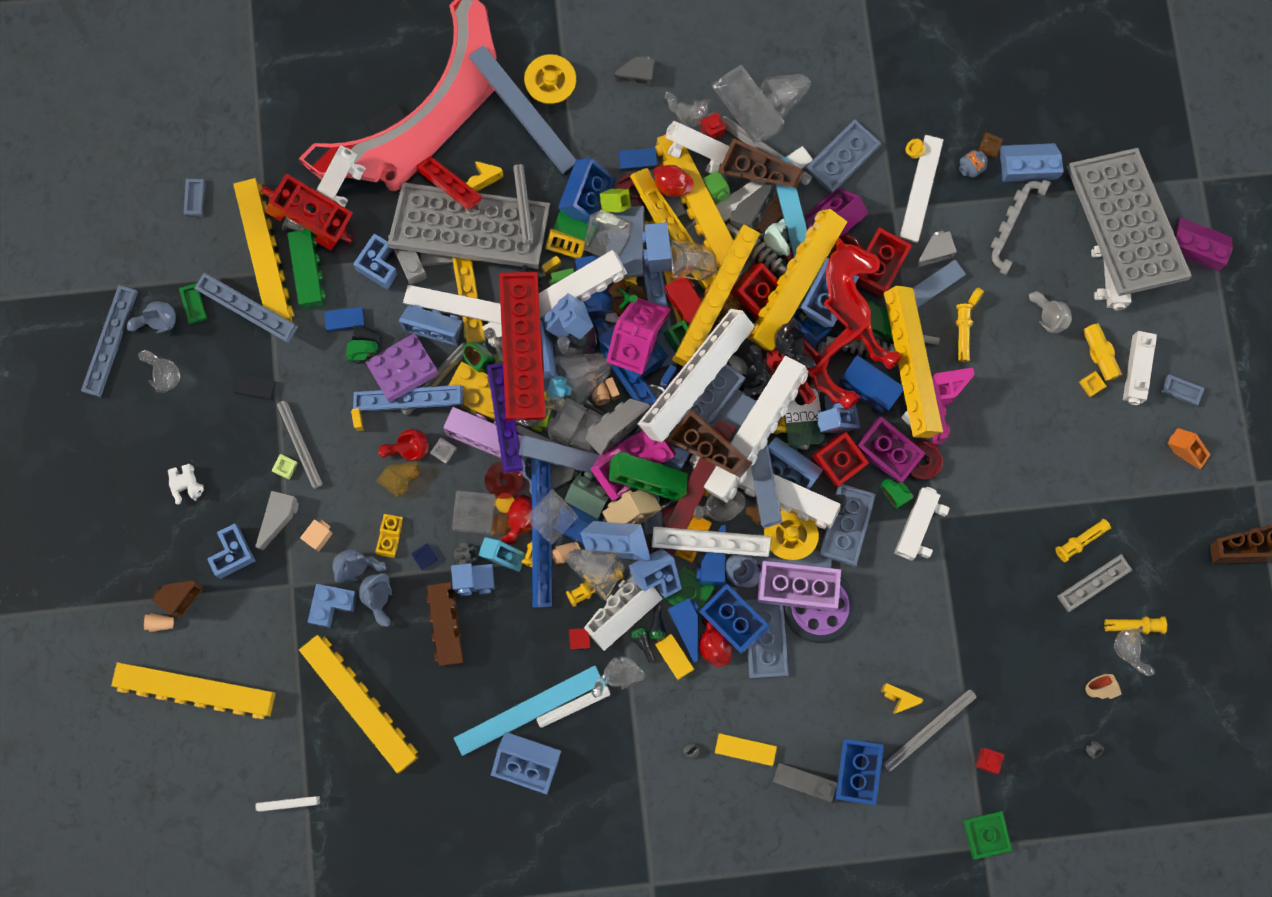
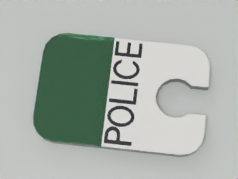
(802, 423)

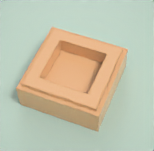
(612, 389)

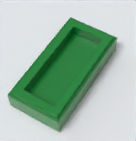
(193, 304)

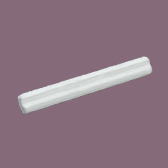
(570, 708)

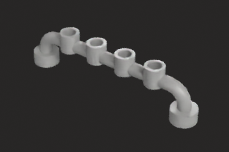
(1013, 213)

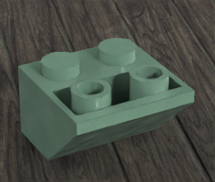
(587, 494)

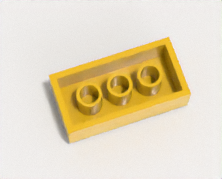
(476, 391)

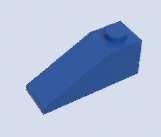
(712, 568)
(687, 622)

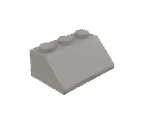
(616, 425)

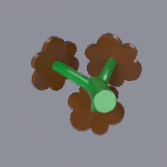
(617, 289)

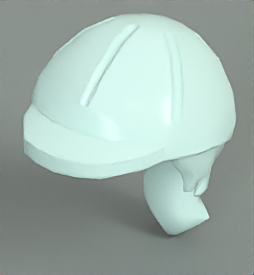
(777, 238)

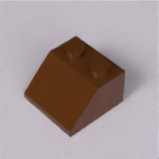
(177, 597)

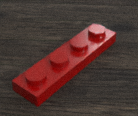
(449, 183)

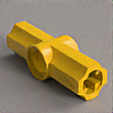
(1102, 352)

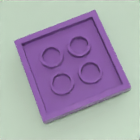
(402, 367)

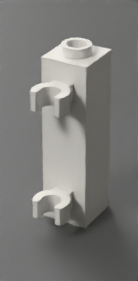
(697, 142)
(336, 173)
(1110, 293)
(1139, 367)
(917, 524)

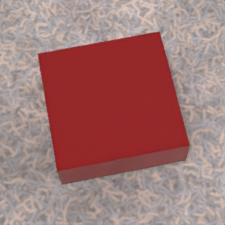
(579, 639)

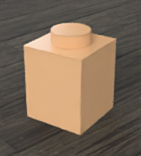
(317, 534)

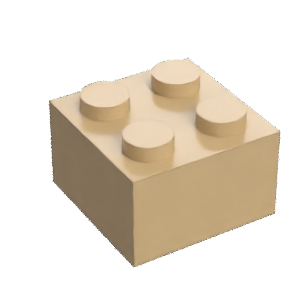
(632, 508)

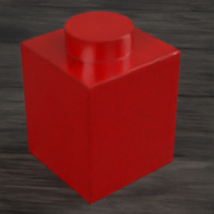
(713, 126)
(989, 761)

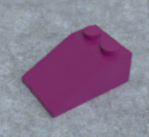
(889, 449)

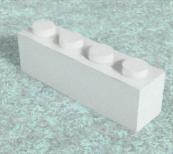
(621, 612)

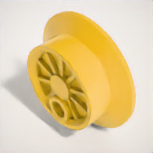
(550, 79)
(792, 538)

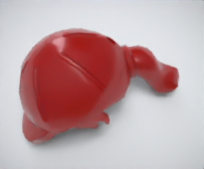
(672, 180)
(410, 444)
(518, 524)
(714, 646)

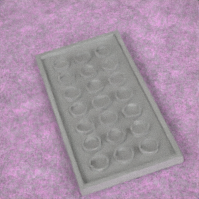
(1128, 222)
(488, 232)

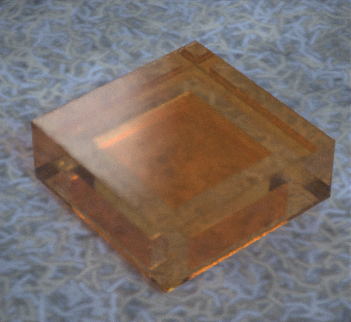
(990, 144)

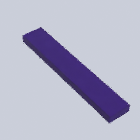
(506, 430)

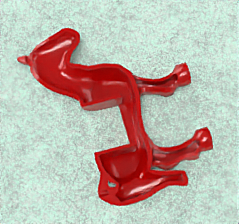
(853, 313)

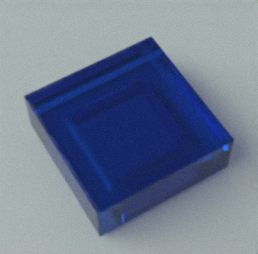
(424, 556)

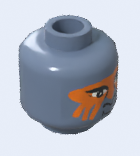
(973, 163)

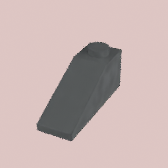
(753, 207)
(805, 782)

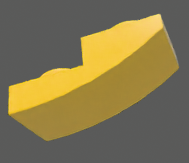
(389, 536)
(674, 657)

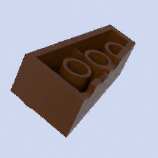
(753, 164)
(707, 443)
(1244, 547)
(445, 624)

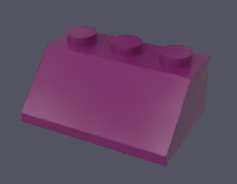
(844, 204)
(1203, 244)

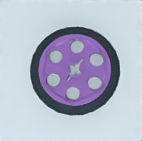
(824, 632)

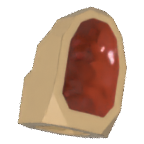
(1103, 687)

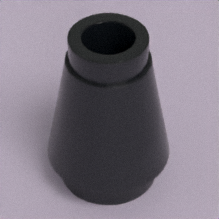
(364, 333)

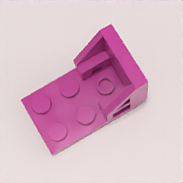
(636, 335)
(947, 387)
(636, 445)

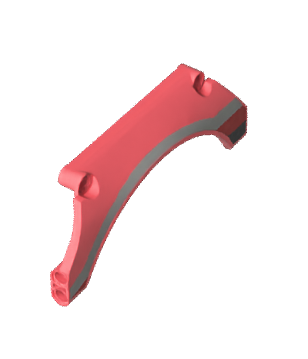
(461, 90)

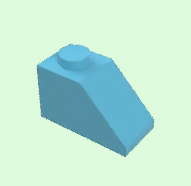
(501, 554)

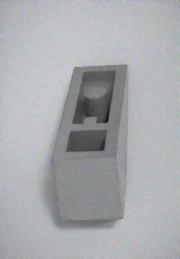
(411, 265)
(277, 515)

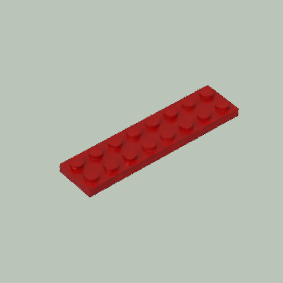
(521, 346)

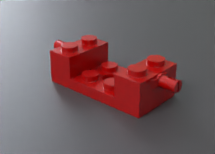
(291, 201)

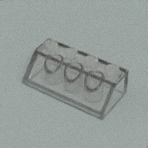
(748, 105)

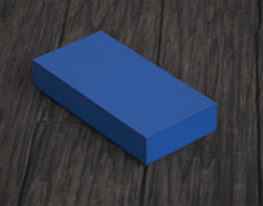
(637, 159)
(344, 319)
(668, 377)

